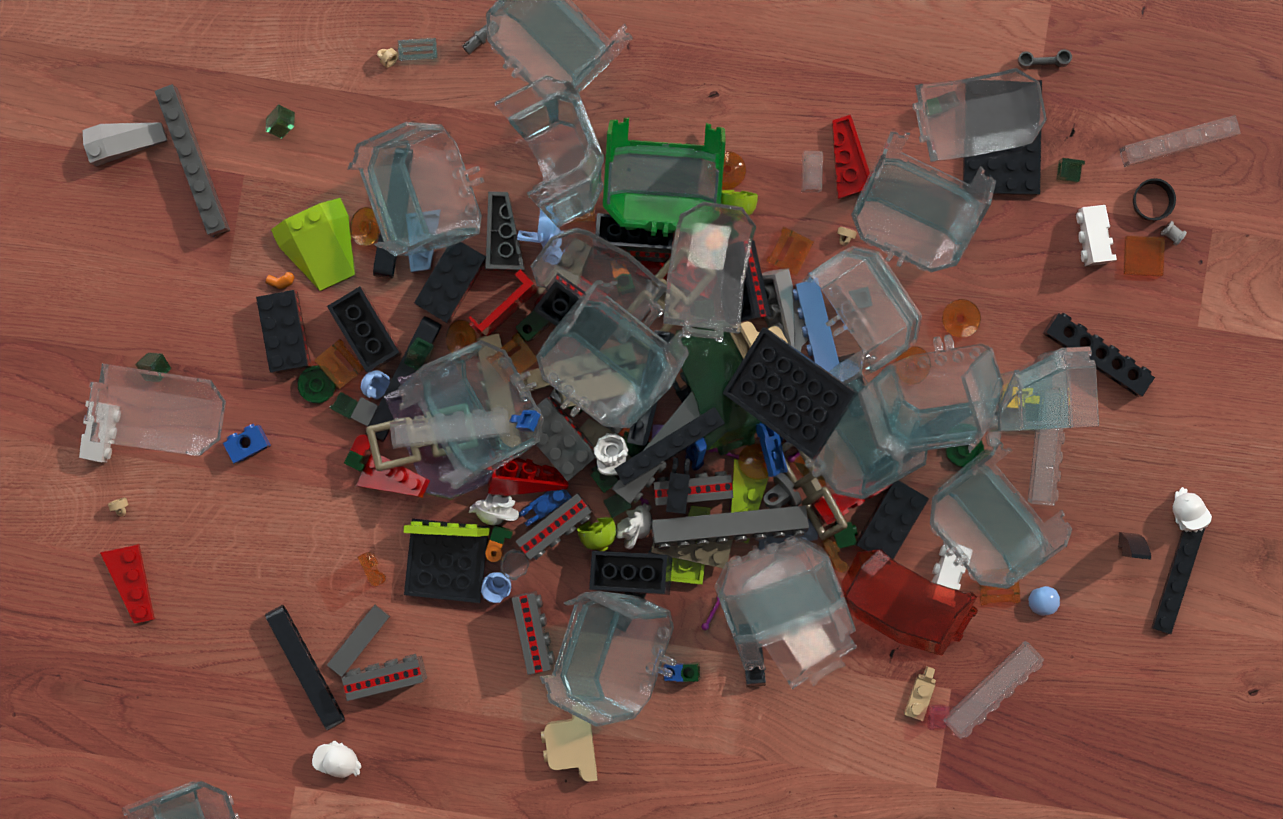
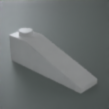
(116, 140)
(780, 300)

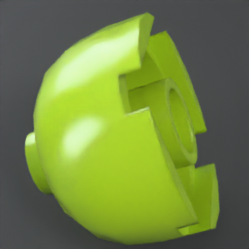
(743, 199)
(598, 534)

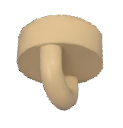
(387, 57)
(845, 232)
(118, 505)

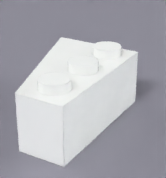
(1095, 235)
(93, 450)
(946, 572)

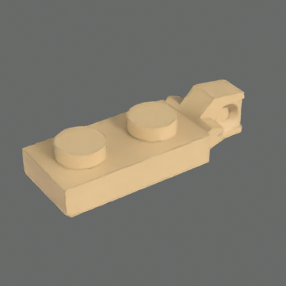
(921, 695)

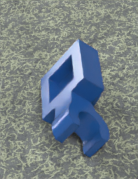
(526, 421)

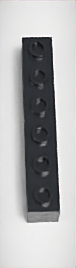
(1143, 375)

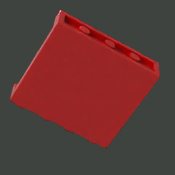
(507, 308)

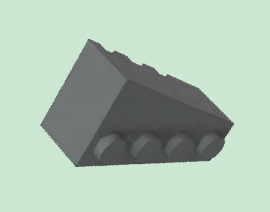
(502, 246)

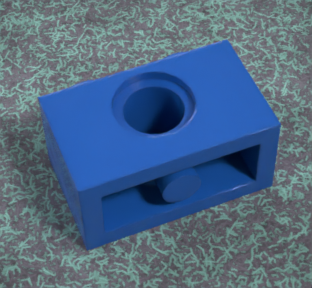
(258, 442)

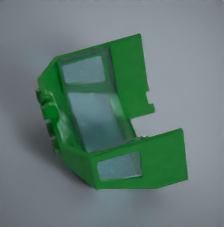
(657, 181)

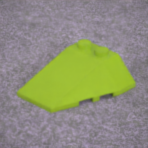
(319, 243)

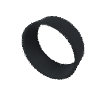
(1170, 192)

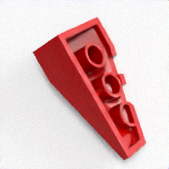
(525, 477)
(843, 503)

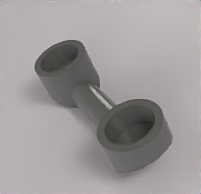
(1062, 59)

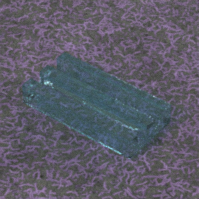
(422, 48)

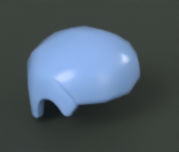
(375, 384)
(495, 587)
(1044, 601)

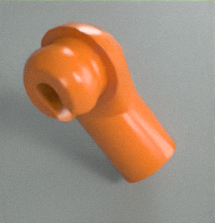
(282, 282)

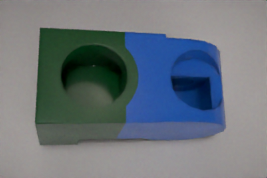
(684, 672)

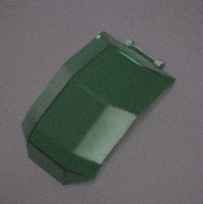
(708, 373)

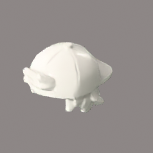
(610, 453)
(495, 509)
(1190, 511)
(635, 526)
(336, 760)

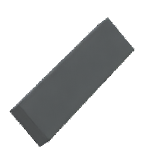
(358, 640)

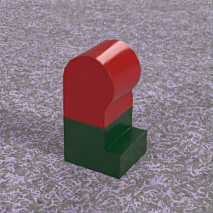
(358, 452)

